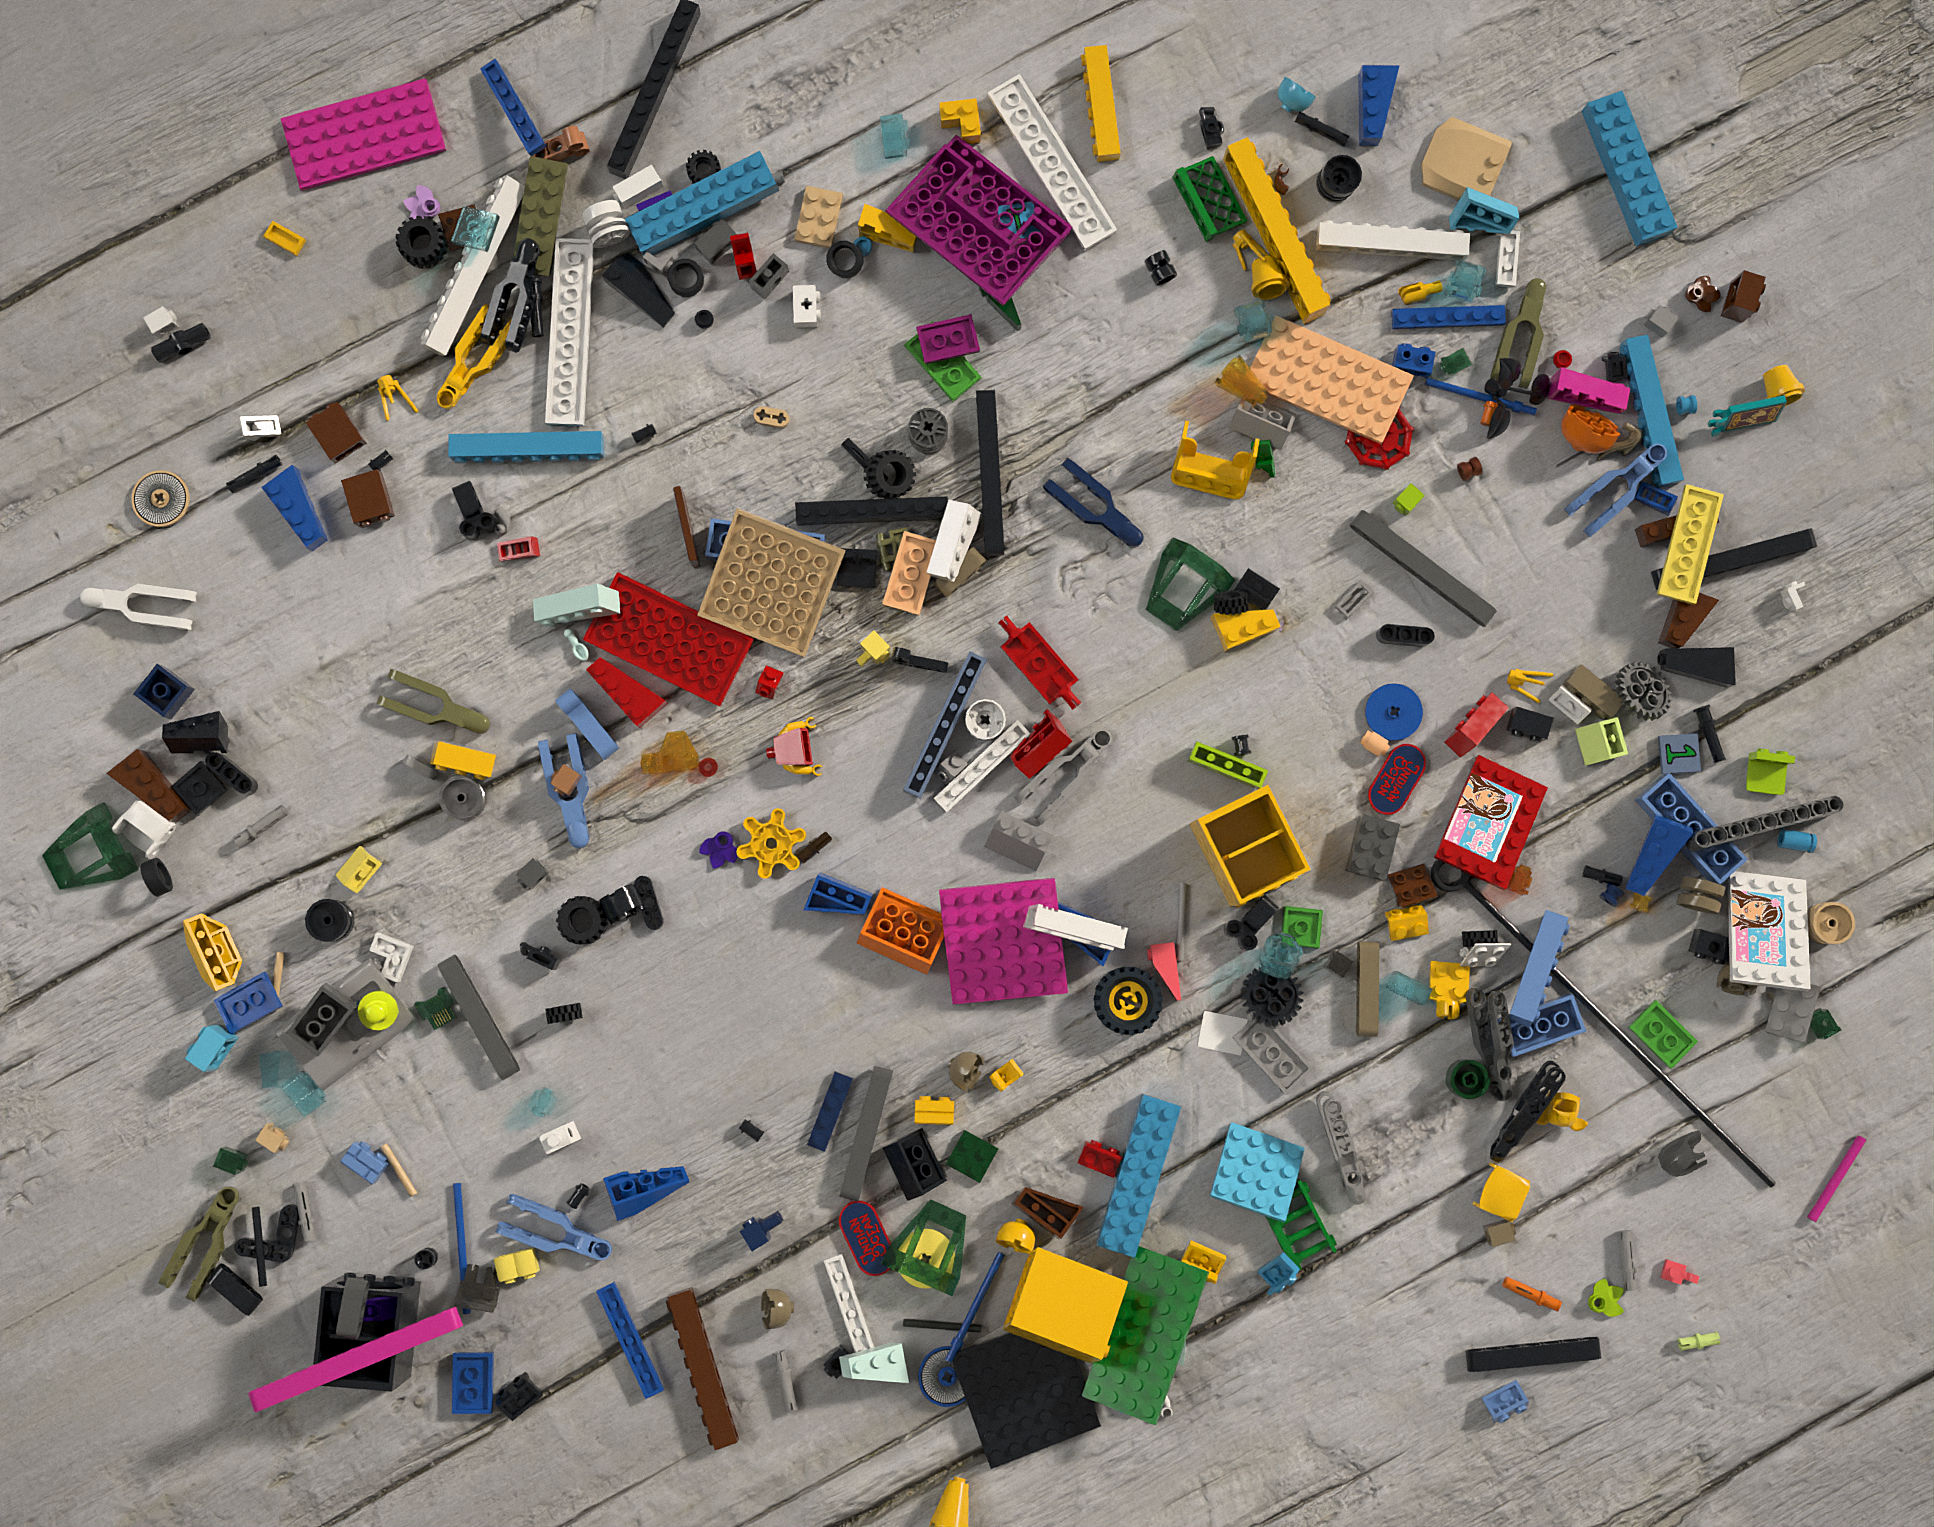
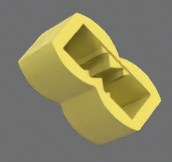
(516, 1264)

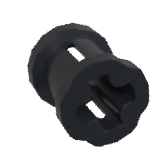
(1239, 752)

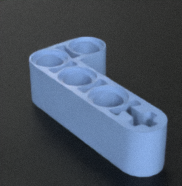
(587, 723)

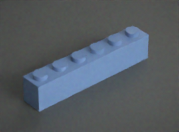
(1538, 968)

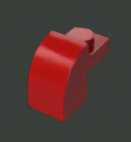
(743, 255)

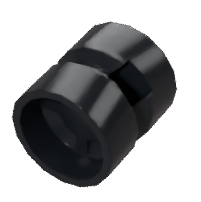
(1161, 269)

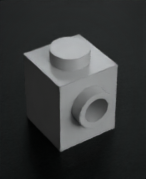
(1660, 320)

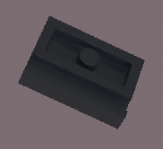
(1259, 589)

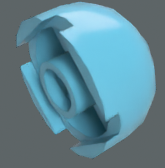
(1294, 96)

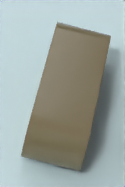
(971, 564)

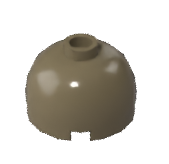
(1730, 987)
(965, 1069)
(776, 1308)

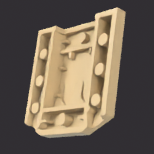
(1463, 158)

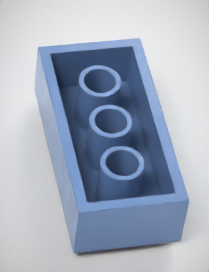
(1557, 1021)

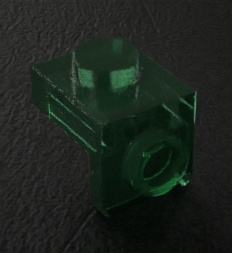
(1455, 362)

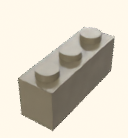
(1593, 692)

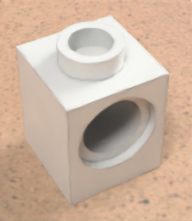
(161, 322)

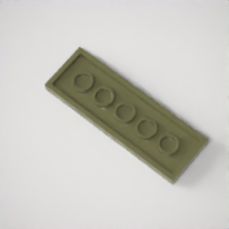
(542, 209)

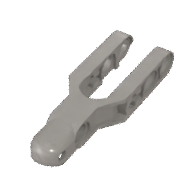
(1080, 759)
(1341, 1146)

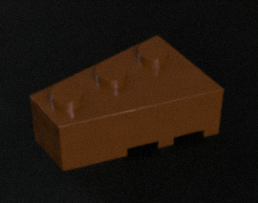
(1684, 620)
(1047, 1211)

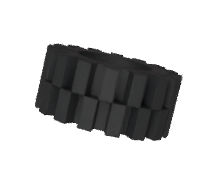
(698, 158)
(1231, 602)
(1470, 938)
(563, 1013)

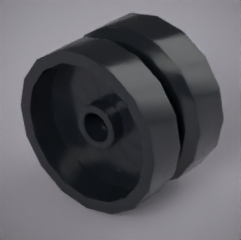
(329, 909)

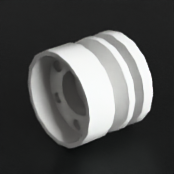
(605, 223)
(985, 708)

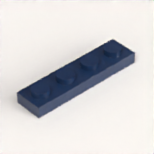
(829, 1111)

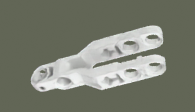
(117, 601)

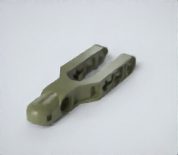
(1528, 312)
(451, 712)
(214, 1221)

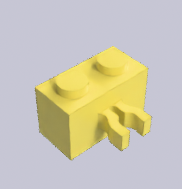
(875, 649)

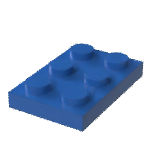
(248, 1003)
(472, 1382)

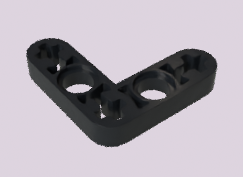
(903, 657)
(280, 1242)

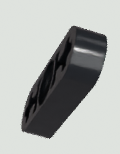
(647, 918)

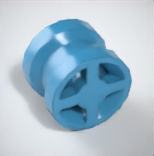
(1686, 405)

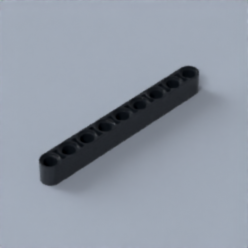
(990, 472)
(1753, 553)

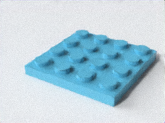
(1257, 1172)

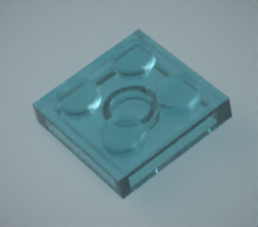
(475, 229)

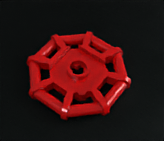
(1390, 443)

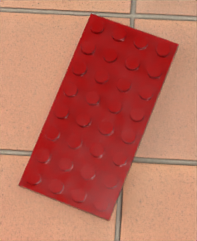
(670, 641)

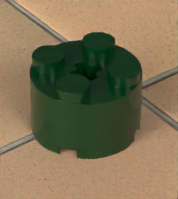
(1456, 1079)

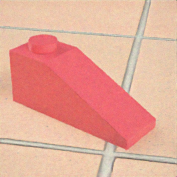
(1164, 962)

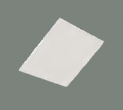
(1218, 1031)

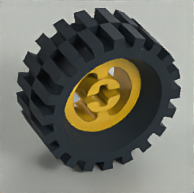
(1138, 981)

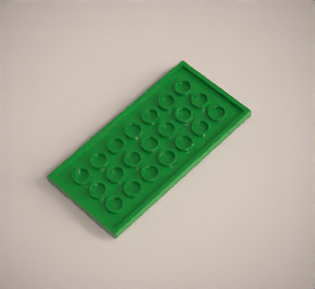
(1147, 1335)

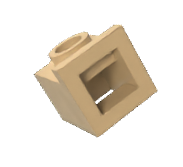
(273, 1138)

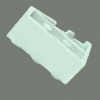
(876, 1363)

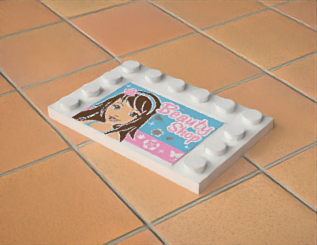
(1768, 931)

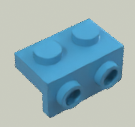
(1278, 1273)

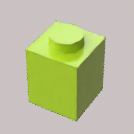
(1408, 499)

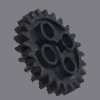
(1261, 1008)

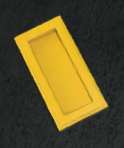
(284, 238)

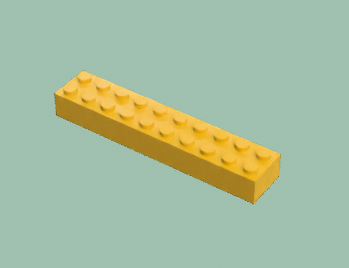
(1275, 229)

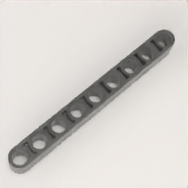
(1423, 568)
(1757, 826)

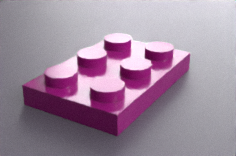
(948, 339)

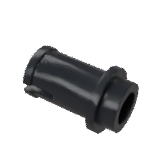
(644, 433)
(379, 461)
(751, 1130)
(581, 1191)

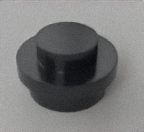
(704, 319)

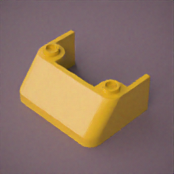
(1212, 473)

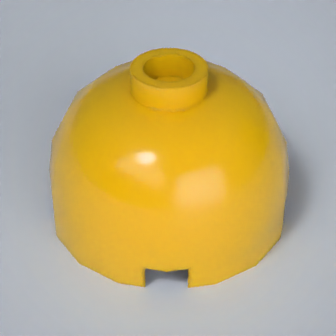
(1017, 1236)

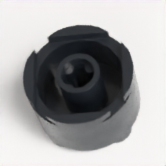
(622, 903)

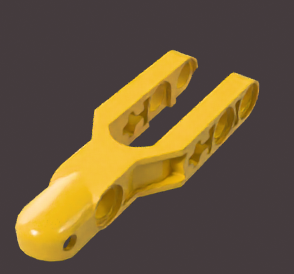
(461, 377)

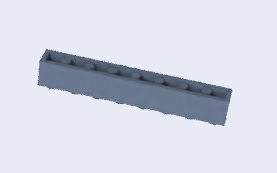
(945, 725)

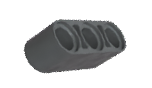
(352, 1308)

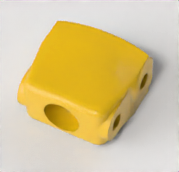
(1503, 1193)

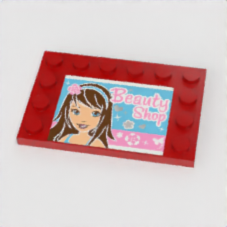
(1491, 822)

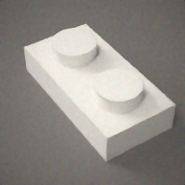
(1570, 704)

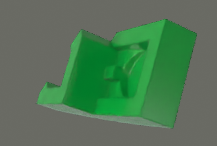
(1265, 457)

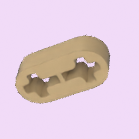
(772, 412)

